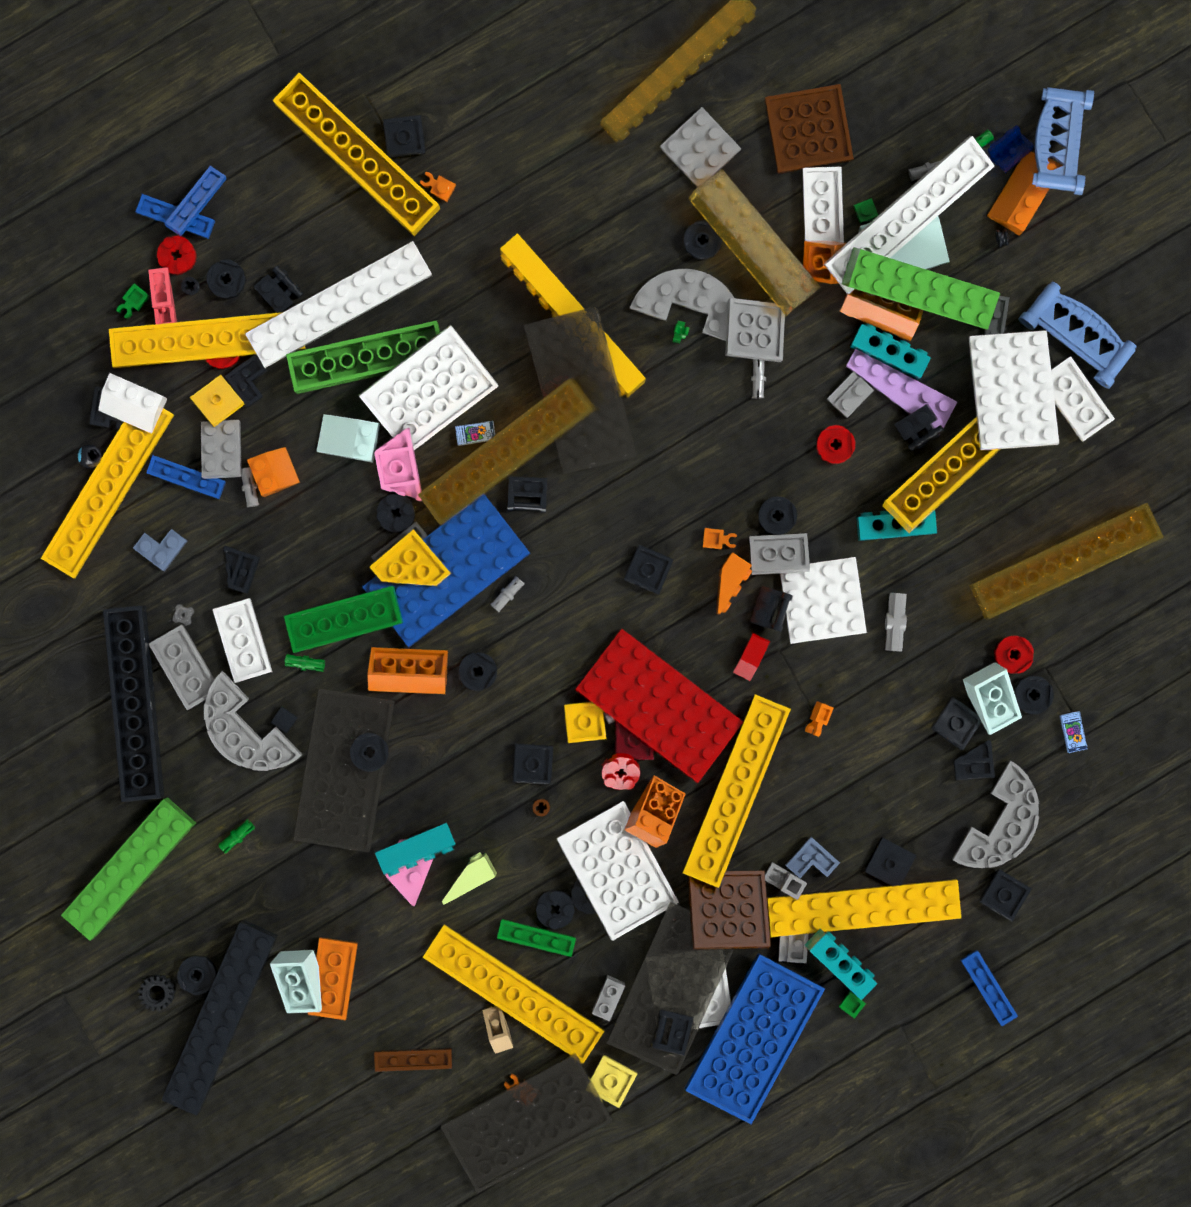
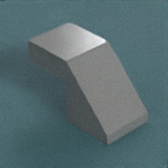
(785, 880)

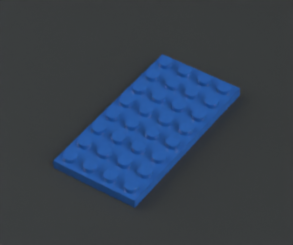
(475, 549)
(754, 1038)

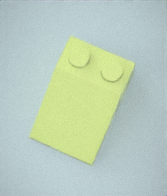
(475, 873)

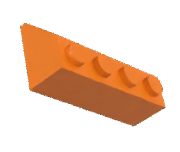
(1019, 197)
(882, 313)
(407, 670)

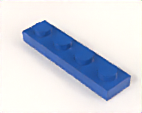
(195, 201)
(161, 212)
(185, 477)
(989, 987)

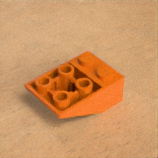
(730, 576)
(655, 812)

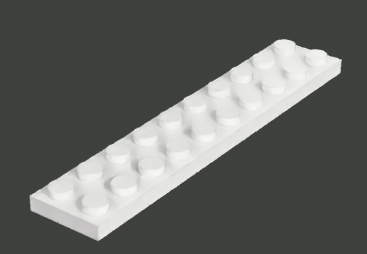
(916, 206)
(338, 304)

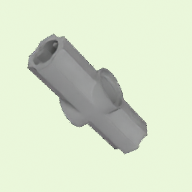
(895, 622)

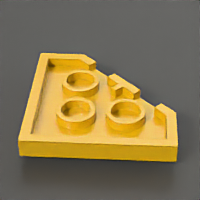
(410, 563)

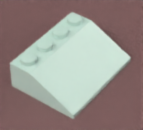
(924, 249)

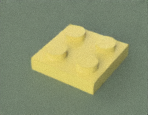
(612, 1080)

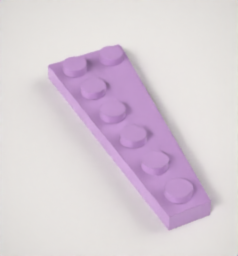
(901, 388)

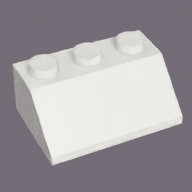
(131, 403)

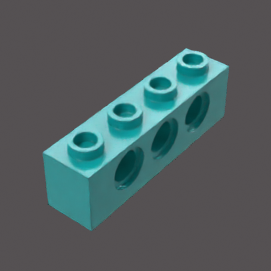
(896, 361)
(867, 532)
(859, 985)

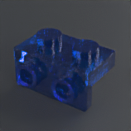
(1010, 149)

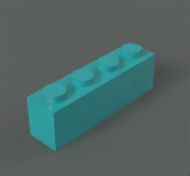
(415, 849)

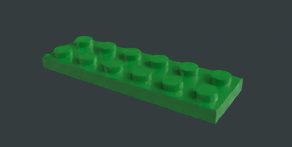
(343, 619)

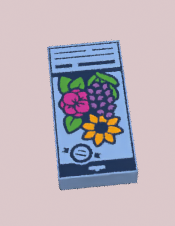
(475, 433)
(1073, 732)

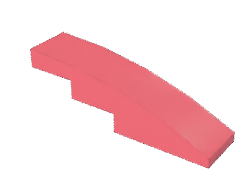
(162, 296)

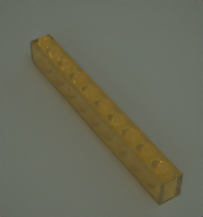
(677, 67)

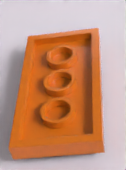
(336, 971)

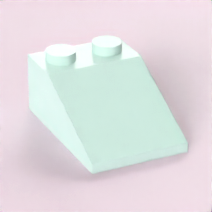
(348, 438)
(993, 697)
(298, 980)

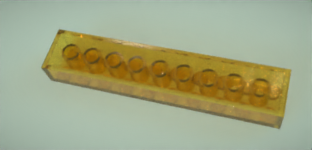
(507, 451)
(1066, 561)

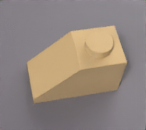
(497, 1029)

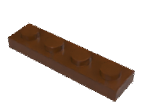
(413, 1059)

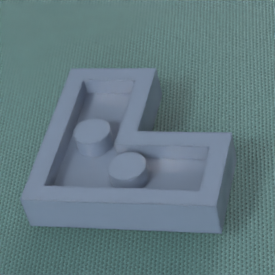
(161, 553)
(812, 854)

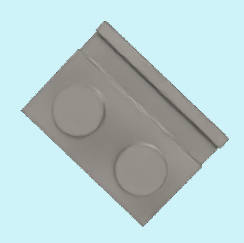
(850, 394)
(793, 948)

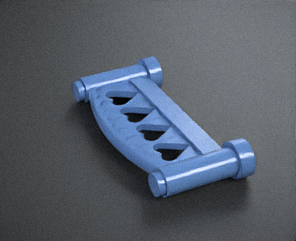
(1065, 176)
(1042, 314)

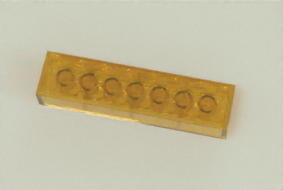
(754, 242)

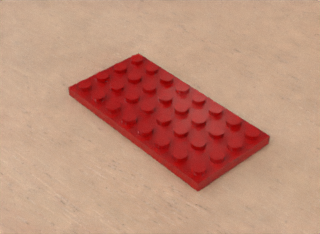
(659, 705)

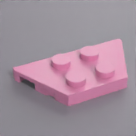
(398, 466)
(411, 881)

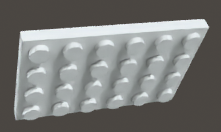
(429, 388)
(1013, 390)
(616, 871)

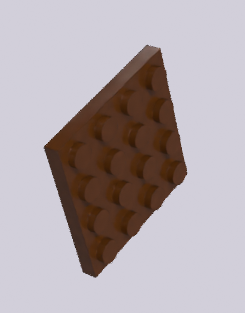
(809, 128)
(732, 914)

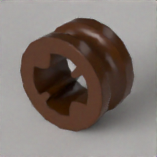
(536, 803)

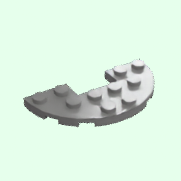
(690, 290)
(236, 738)
(1011, 830)

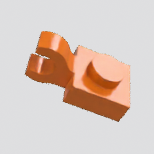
(820, 715)

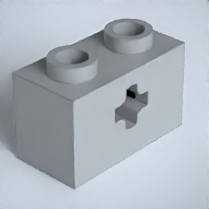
(608, 998)

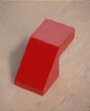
(751, 657)

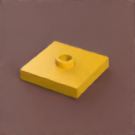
(217, 400)
(584, 722)

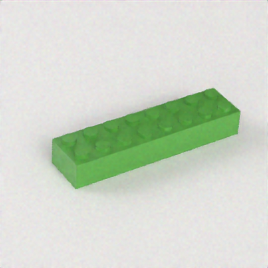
(920, 288)
(356, 357)
(128, 869)

